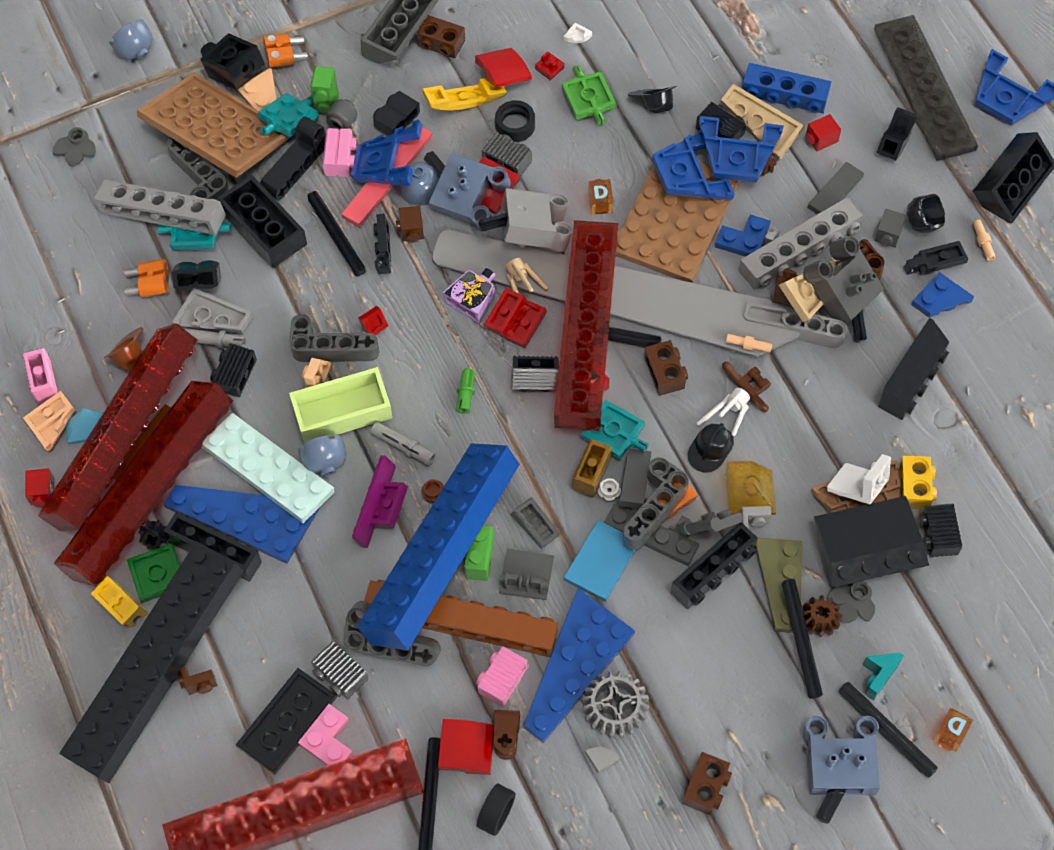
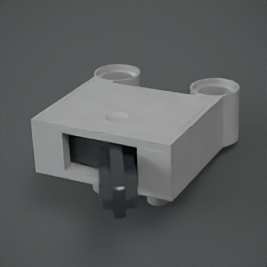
(529, 219)

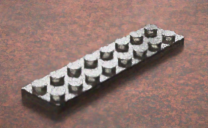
(925, 88)

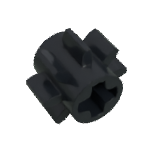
(152, 534)

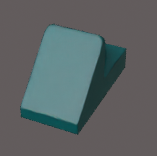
(883, 668)

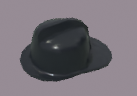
(656, 99)
(710, 448)

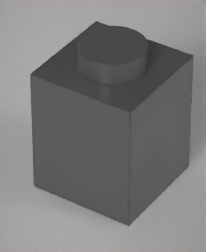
(890, 228)

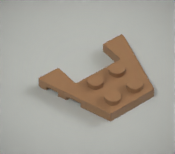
(833, 502)

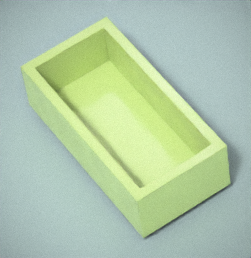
(341, 405)

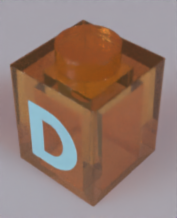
(600, 196)
(952, 730)

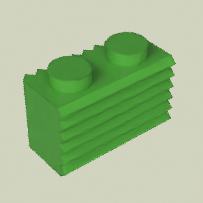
(324, 88)
(479, 555)

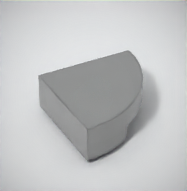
(770, 236)
(601, 758)

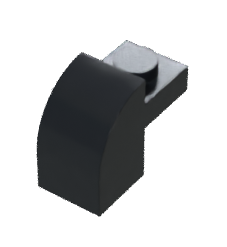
(897, 134)

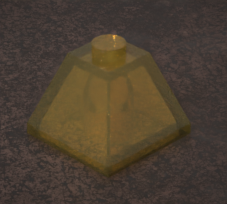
(749, 486)

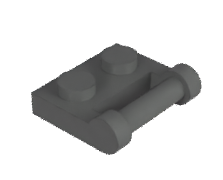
(711, 522)

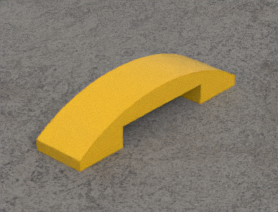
(462, 97)

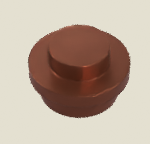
(431, 490)

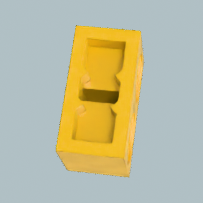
(917, 482)

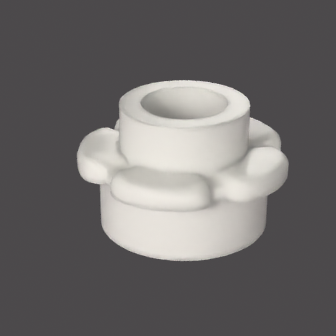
(609, 484)

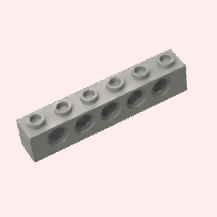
(160, 207)
(807, 233)

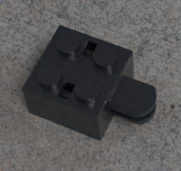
(231, 61)

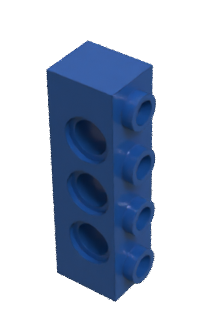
(787, 88)

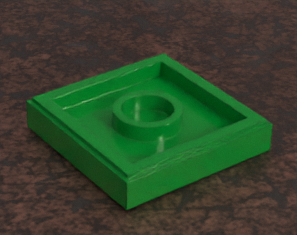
(153, 571)

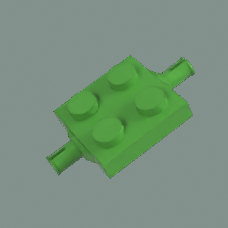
(588, 95)

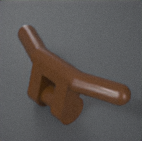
(744, 383)

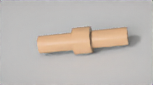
(984, 240)
(749, 343)

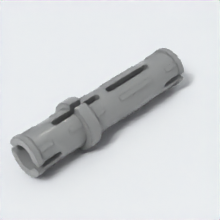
(217, 339)
(410, 447)

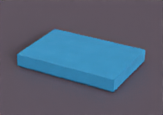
(600, 562)

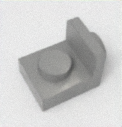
(756, 516)

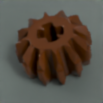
(823, 608)

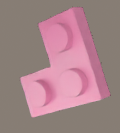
(321, 736)

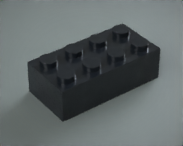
(262, 221)

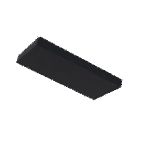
(285, 721)

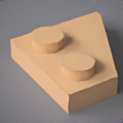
(259, 90)
(316, 372)
(50, 419)

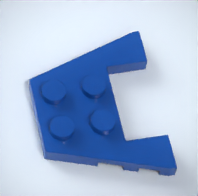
(1007, 98)
(377, 157)
(736, 157)
(682, 174)

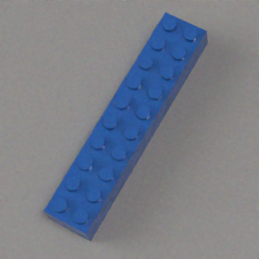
(438, 546)

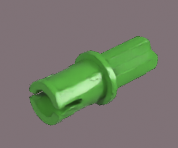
(465, 391)

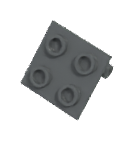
(526, 574)

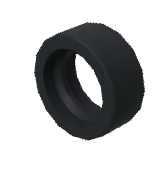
(520, 108)
(496, 809)

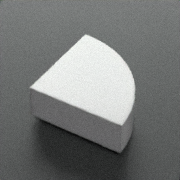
(577, 34)

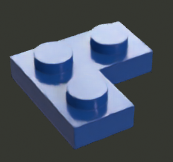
(744, 241)

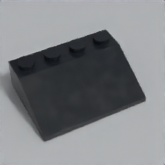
(870, 541)

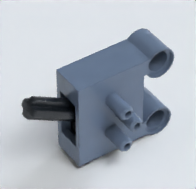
(463, 187)
(841, 765)

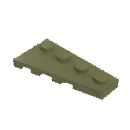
(778, 562)

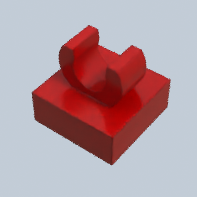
(549, 65)
(373, 321)

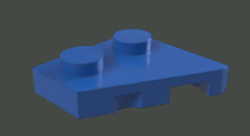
(941, 296)

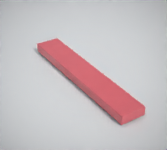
(373, 193)

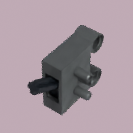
(847, 286)

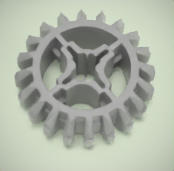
(606, 706)

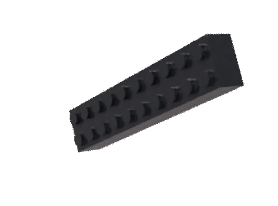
(151, 662)

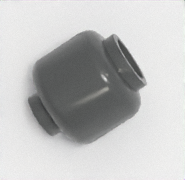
(341, 114)

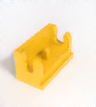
(118, 601)

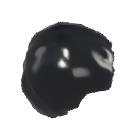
(926, 213)

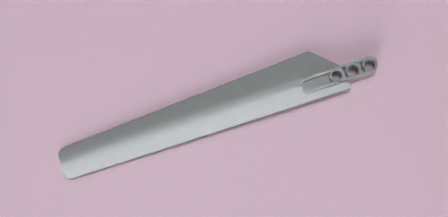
(648, 298)

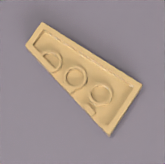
(756, 113)
(803, 295)

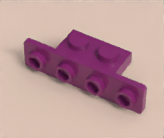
(381, 502)

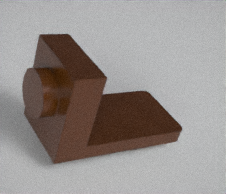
(200, 682)

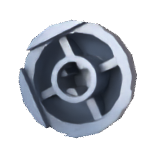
(132, 40)
(422, 184)
(323, 454)

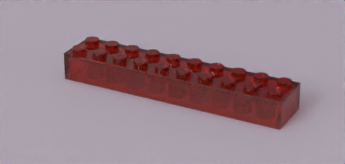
(586, 326)
(118, 428)
(143, 483)
(301, 803)

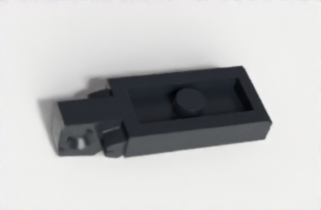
(382, 247)
(937, 258)

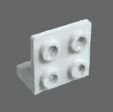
(860, 482)

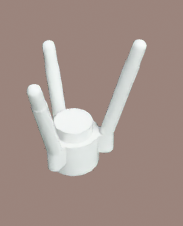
(735, 401)

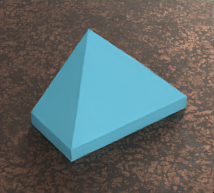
(81, 425)

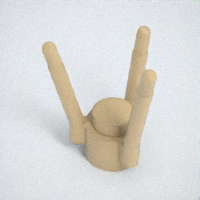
(518, 272)

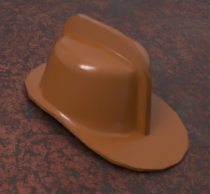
(127, 350)

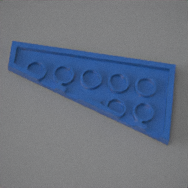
(244, 516)
(582, 652)

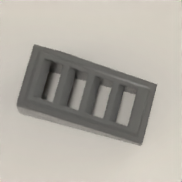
(529, 528)

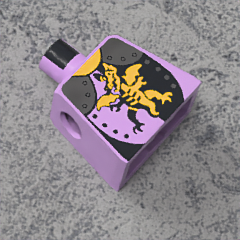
(472, 294)

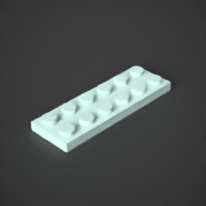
(267, 468)

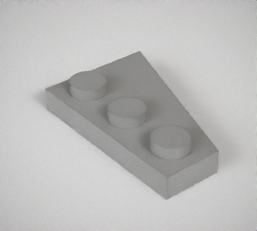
(211, 313)

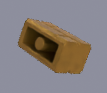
(591, 468)

